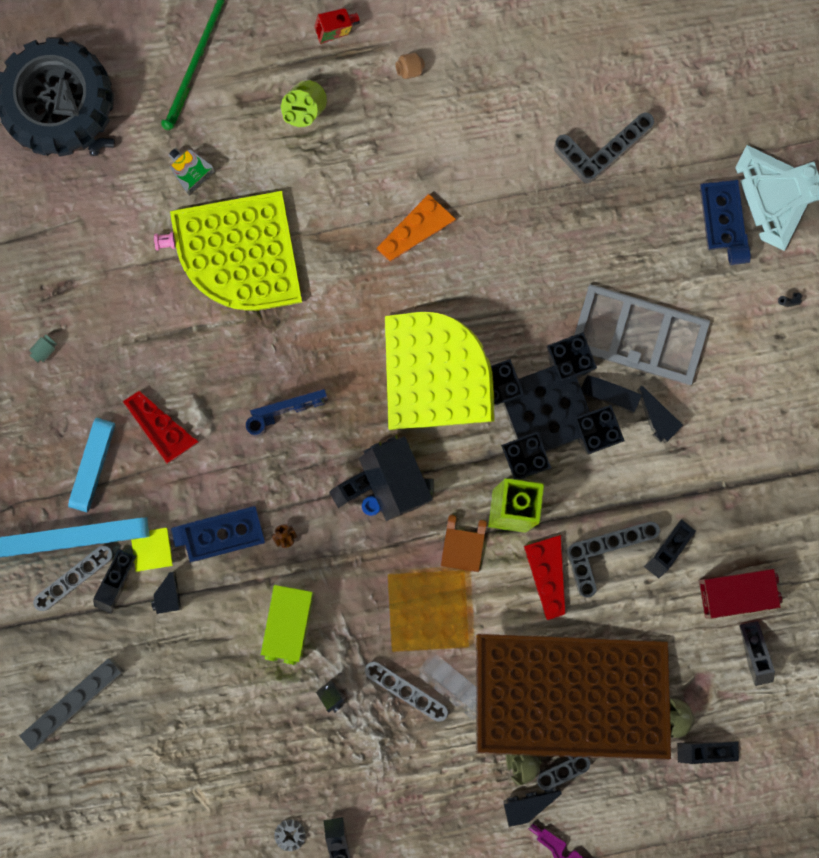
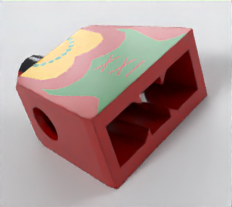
(334, 24)

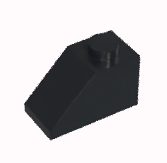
(167, 596)

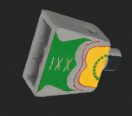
(190, 169)

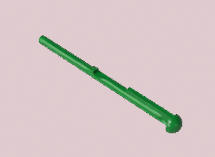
(183, 90)

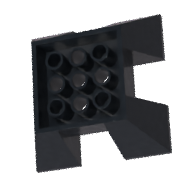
(593, 430)

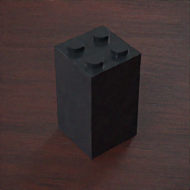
(395, 477)

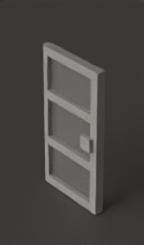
(642, 334)

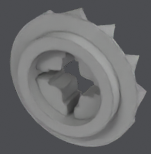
(299, 836)

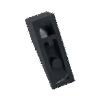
(659, 418)
(350, 489)
(670, 549)
(757, 653)
(707, 752)

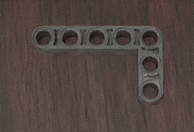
(607, 151)
(586, 552)
(552, 771)

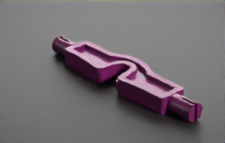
(552, 842)

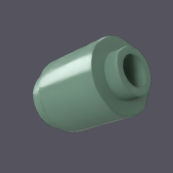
(42, 349)

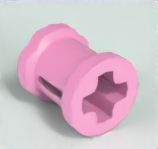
(164, 241)

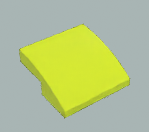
(152, 551)

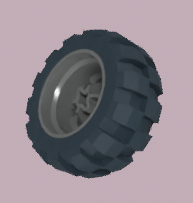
(53, 61)

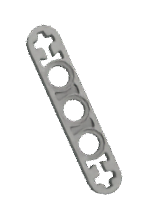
(64, 581)
(396, 690)

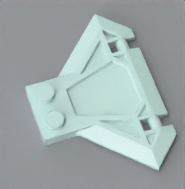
(777, 193)

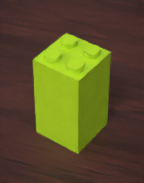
(516, 505)
(287, 624)

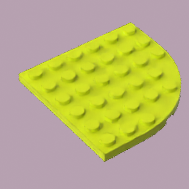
(239, 252)
(435, 373)

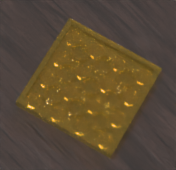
(428, 611)

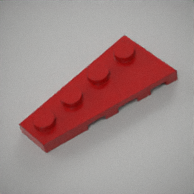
(160, 429)
(547, 571)

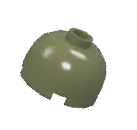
(680, 718)
(524, 767)

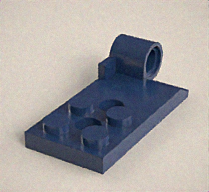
(266, 414)
(202, 539)

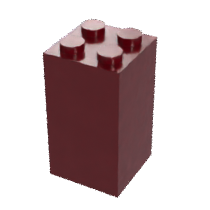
(740, 593)

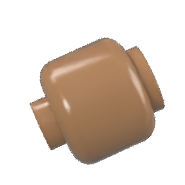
(409, 65)

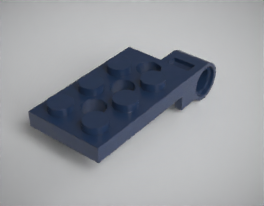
(738, 249)

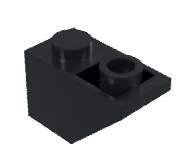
(336, 838)

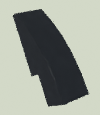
(611, 393)

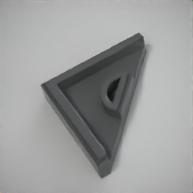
(64, 100)

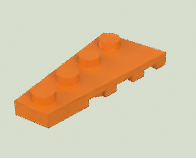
(420, 224)

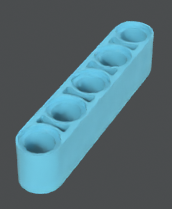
(91, 465)

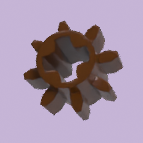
(284, 536)

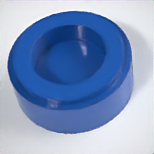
(370, 506)

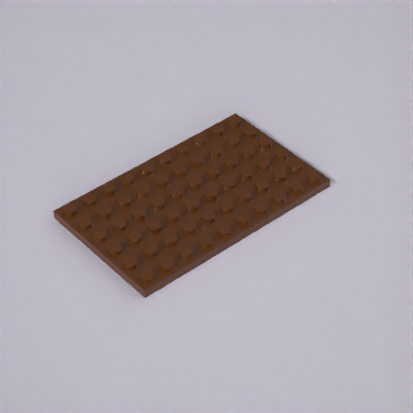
(572, 697)

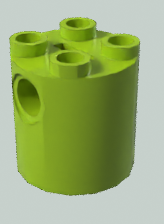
(303, 103)

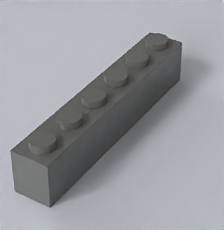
(71, 703)

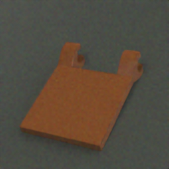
(463, 548)

